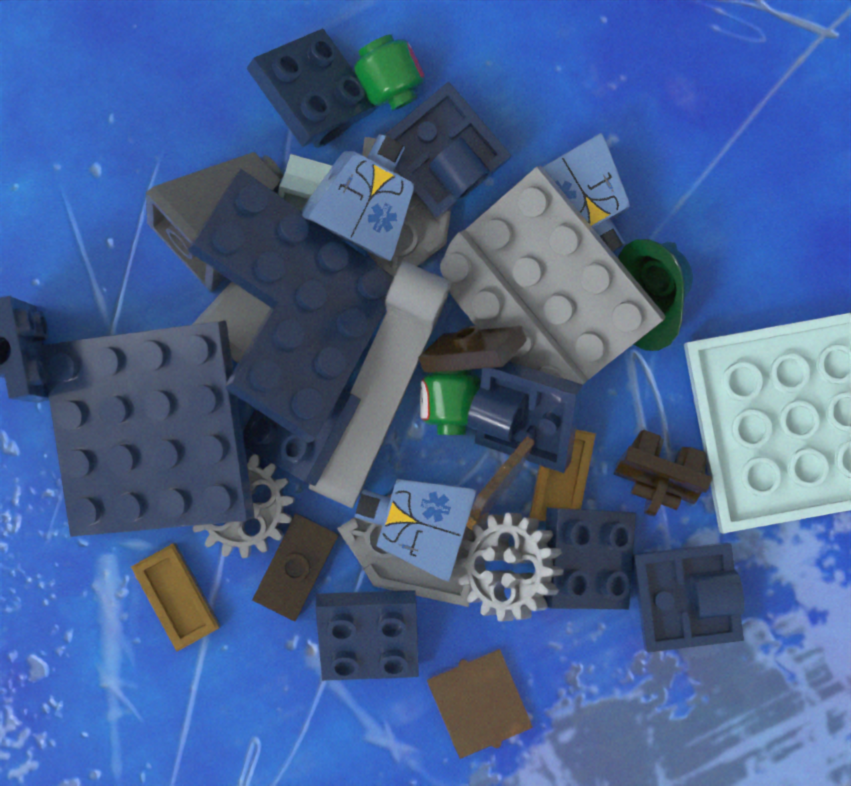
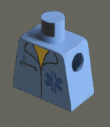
(593, 186)
(364, 198)
(420, 522)

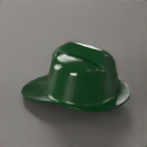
(667, 281)

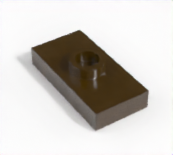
(472, 349)
(295, 567)

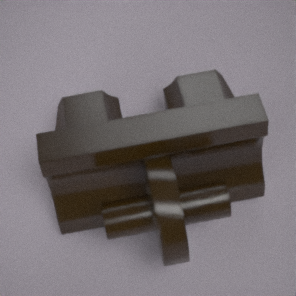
(659, 479)

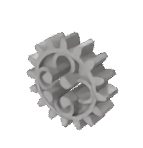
(269, 515)
(526, 588)

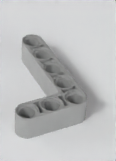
(410, 318)

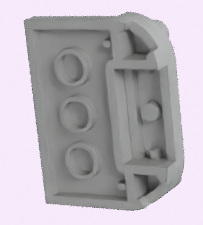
(550, 272)

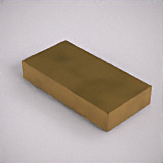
(564, 489)
(176, 596)

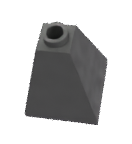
(183, 204)

